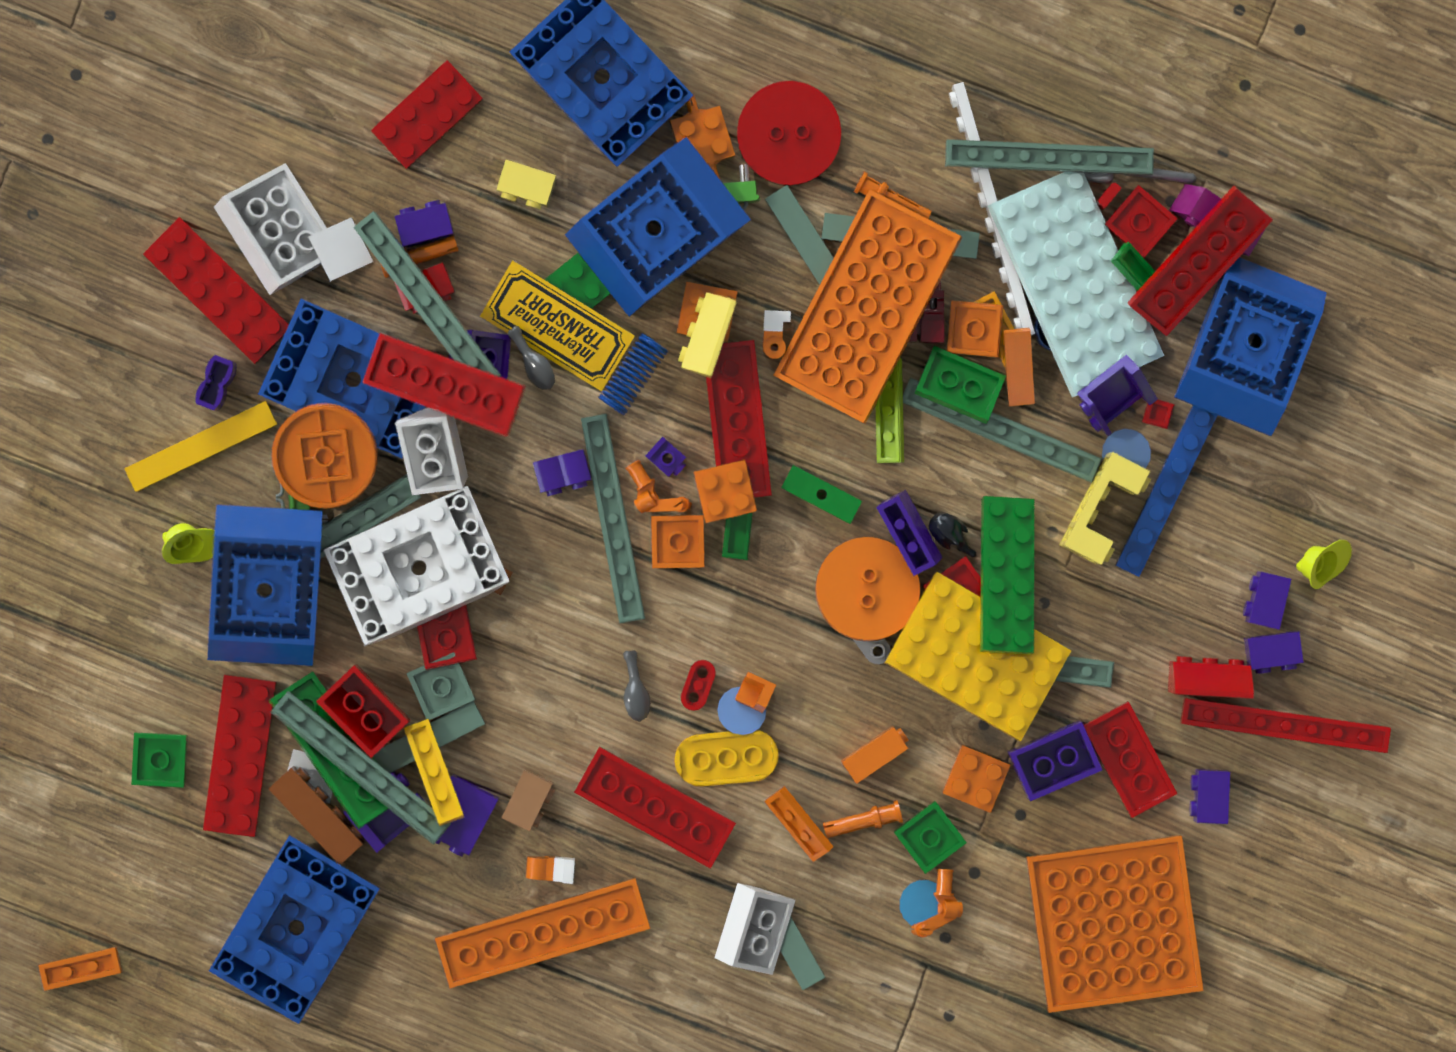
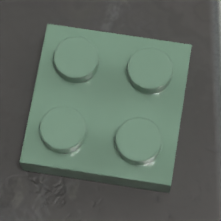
(440, 688)

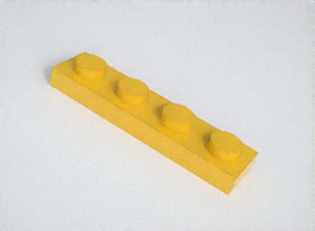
(433, 772)

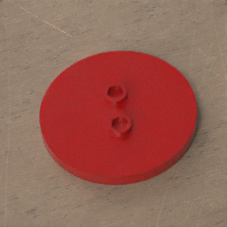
(789, 133)

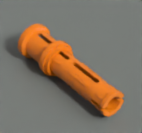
(866, 183)
(430, 251)
(876, 817)

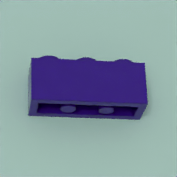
(909, 532)

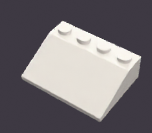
(272, 227)

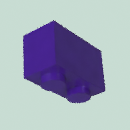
(424, 224)
(1267, 600)
(1274, 651)
(1210, 796)

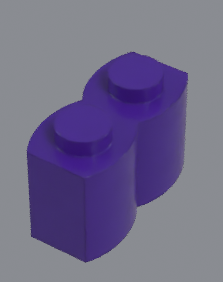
(218, 377)
(562, 472)

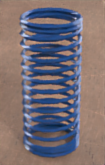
(609, 400)

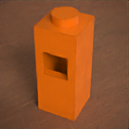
(875, 753)

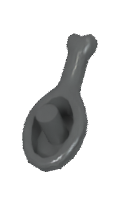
(536, 366)
(635, 695)

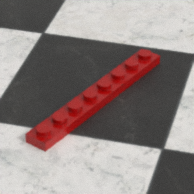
(1285, 725)

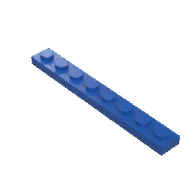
(1166, 490)

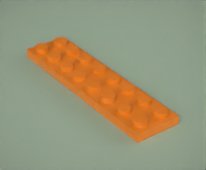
(542, 933)

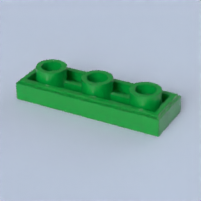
(836, 501)

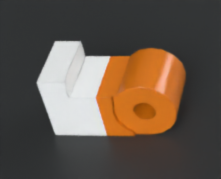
(773, 344)
(550, 868)

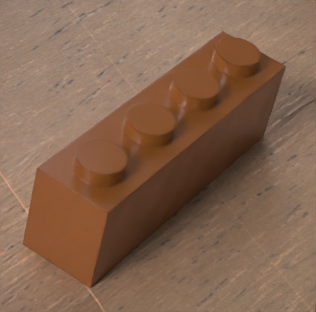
(316, 814)

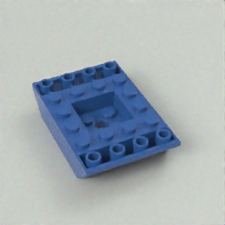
(592, 37)
(694, 220)
(314, 367)
(1245, 381)
(256, 549)
(284, 966)

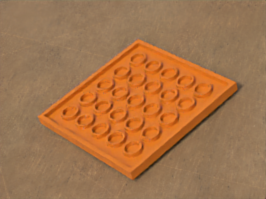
(1114, 923)

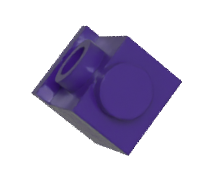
(656, 453)

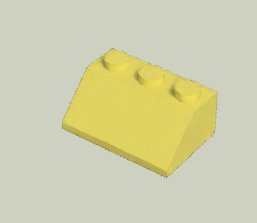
(707, 334)

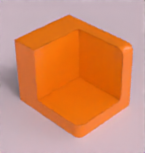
(755, 692)

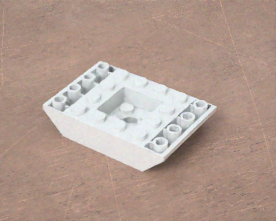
(378, 565)

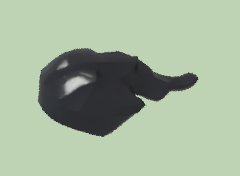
(949, 530)

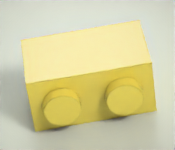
(526, 184)

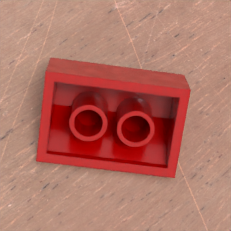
(1210, 678)
(363, 710)

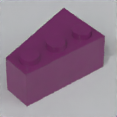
(1195, 203)

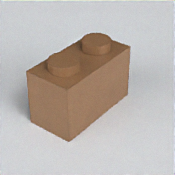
(527, 800)

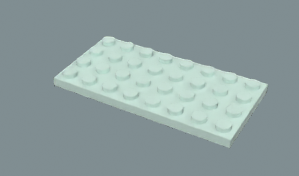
(1069, 278)

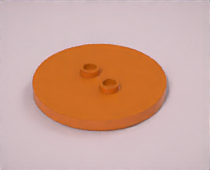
(324, 455)
(866, 589)

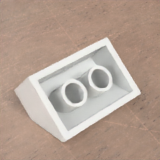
(432, 452)
(746, 932)

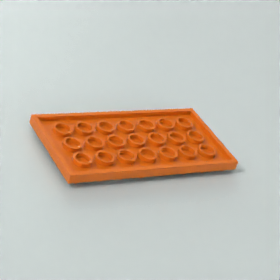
(867, 306)

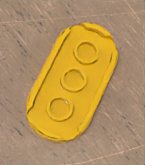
(726, 758)

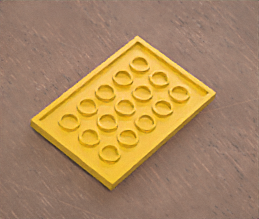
(944, 654)

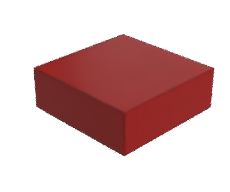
(1108, 195)
(1158, 414)

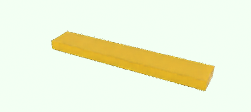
(200, 446)

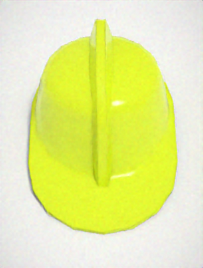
(187, 544)
(1325, 563)

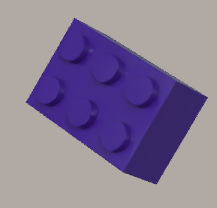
(1054, 760)

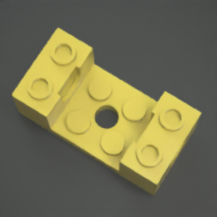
(1119, 473)

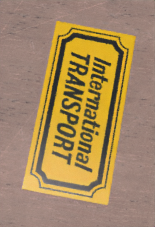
(558, 325)

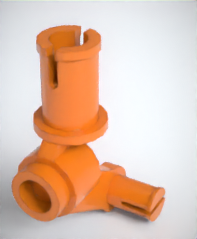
(647, 498)
(947, 909)

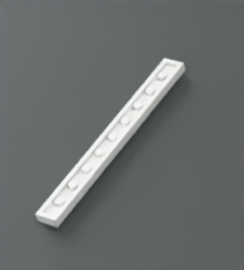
(986, 197)

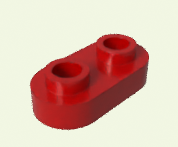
(698, 685)

